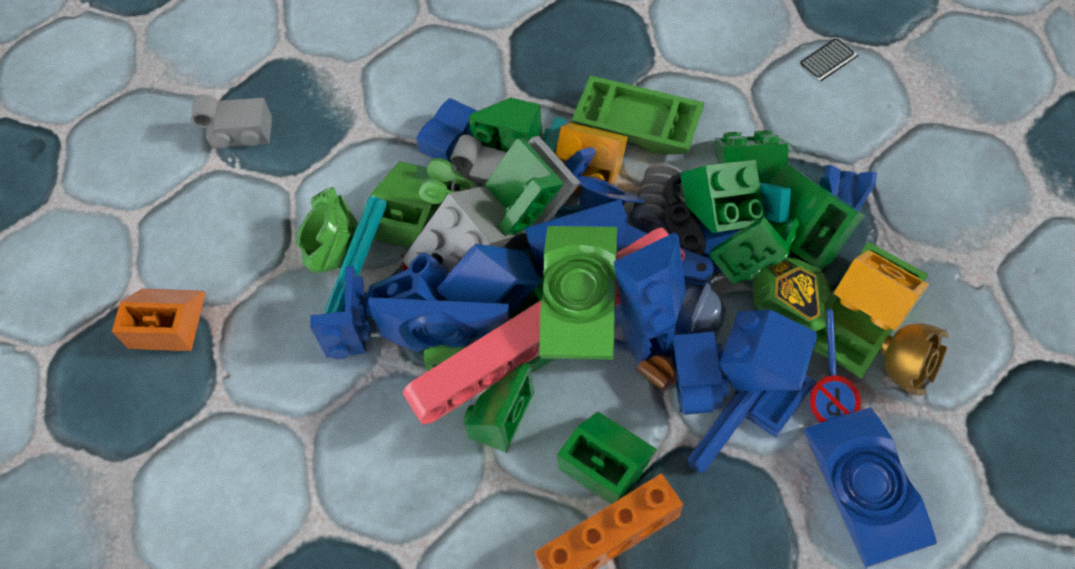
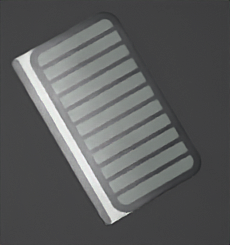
(828, 59)

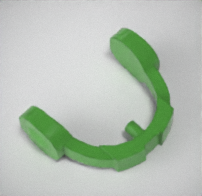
(441, 171)

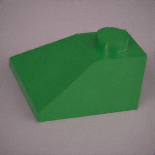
(500, 409)

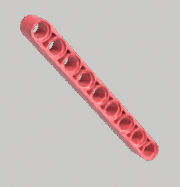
(489, 357)

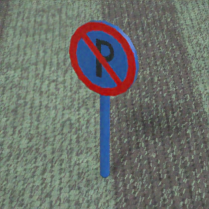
(833, 394)

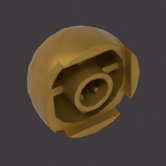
(914, 355)

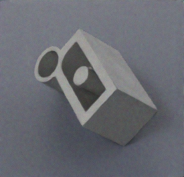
(232, 121)
(475, 160)

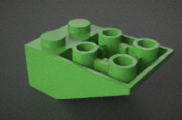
(405, 209)

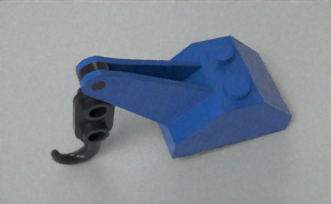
(678, 219)

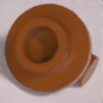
(658, 371)

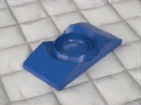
(435, 323)
(871, 487)

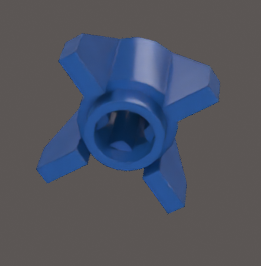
(848, 185)

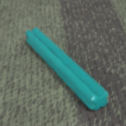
(357, 250)

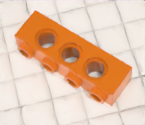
(613, 528)

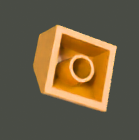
(880, 290)

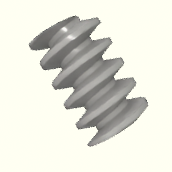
(651, 213)

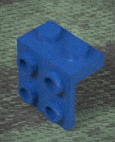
(347, 331)

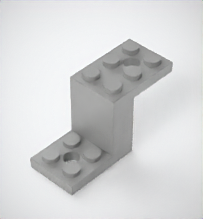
(475, 213)

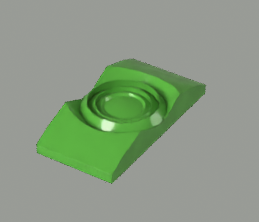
(647, 117)
(578, 293)
(855, 334)

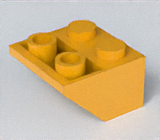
(608, 145)

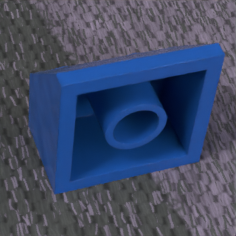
(652, 285)
(767, 352)

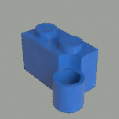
(415, 283)
(698, 373)

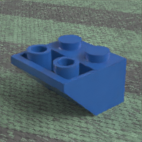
(491, 276)

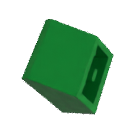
(505, 122)
(763, 147)
(724, 195)
(604, 457)

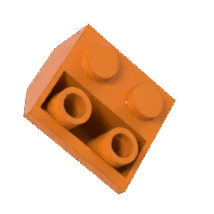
(159, 319)

